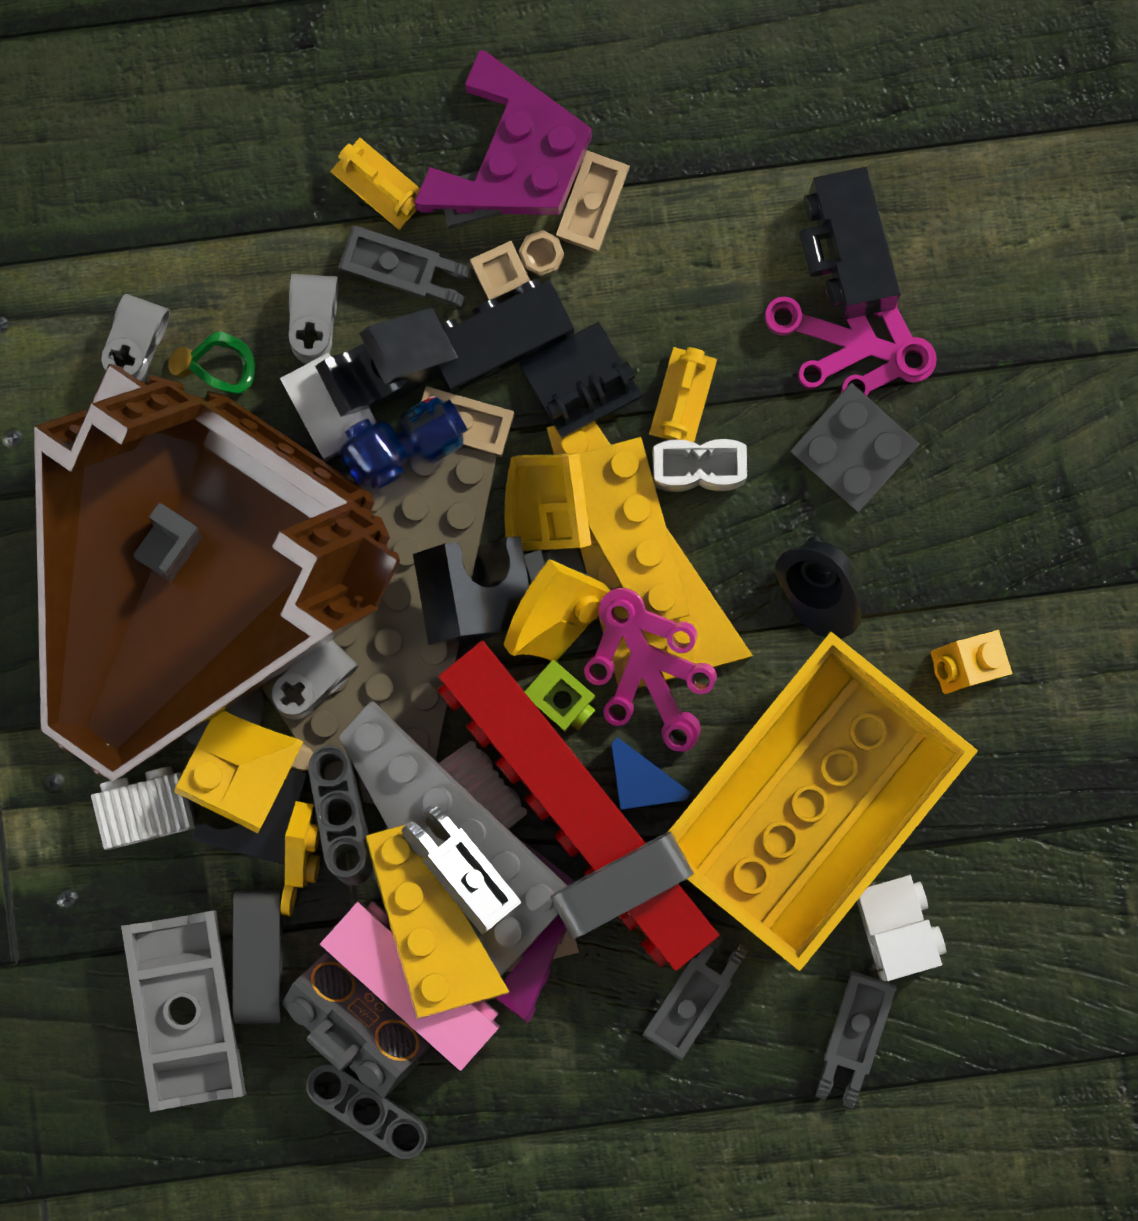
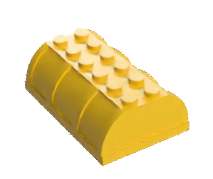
(817, 800)

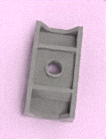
(193, 1059)

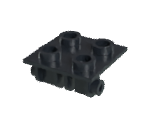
(581, 380)

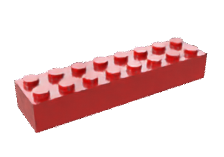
(568, 795)

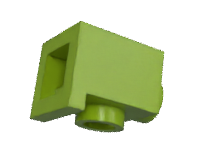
(554, 680)

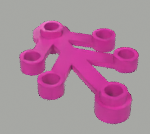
(859, 344)
(648, 663)

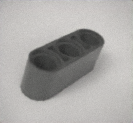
(329, 796)
(621, 885)
(257, 956)
(344, 1109)

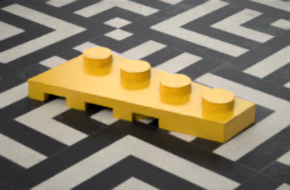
(631, 526)
(432, 936)

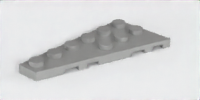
(408, 780)

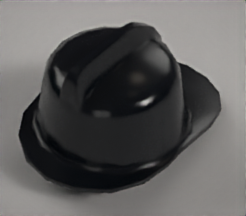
(820, 588)

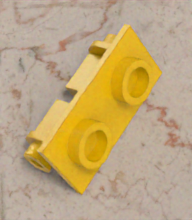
(377, 182)
(683, 395)

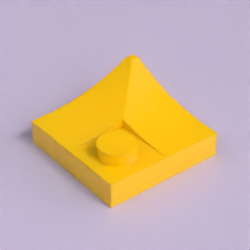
(546, 502)
(554, 612)
(238, 769)

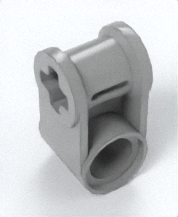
(312, 310)
(137, 332)
(318, 674)

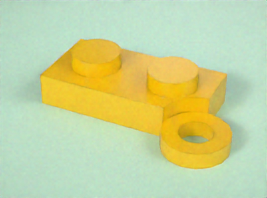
(300, 862)

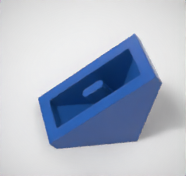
(641, 782)

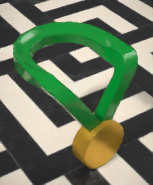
(183, 362)

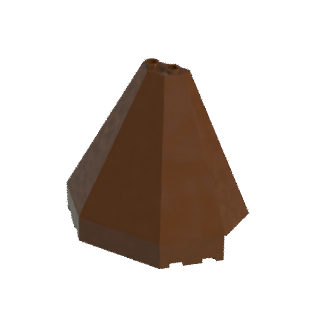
(276, 576)

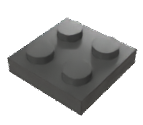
(854, 447)

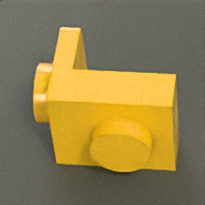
(970, 662)

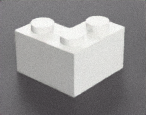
(896, 928)

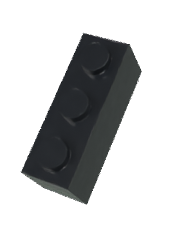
(505, 334)

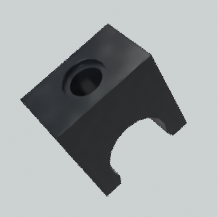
(389, 363)
(466, 610)
(270, 841)

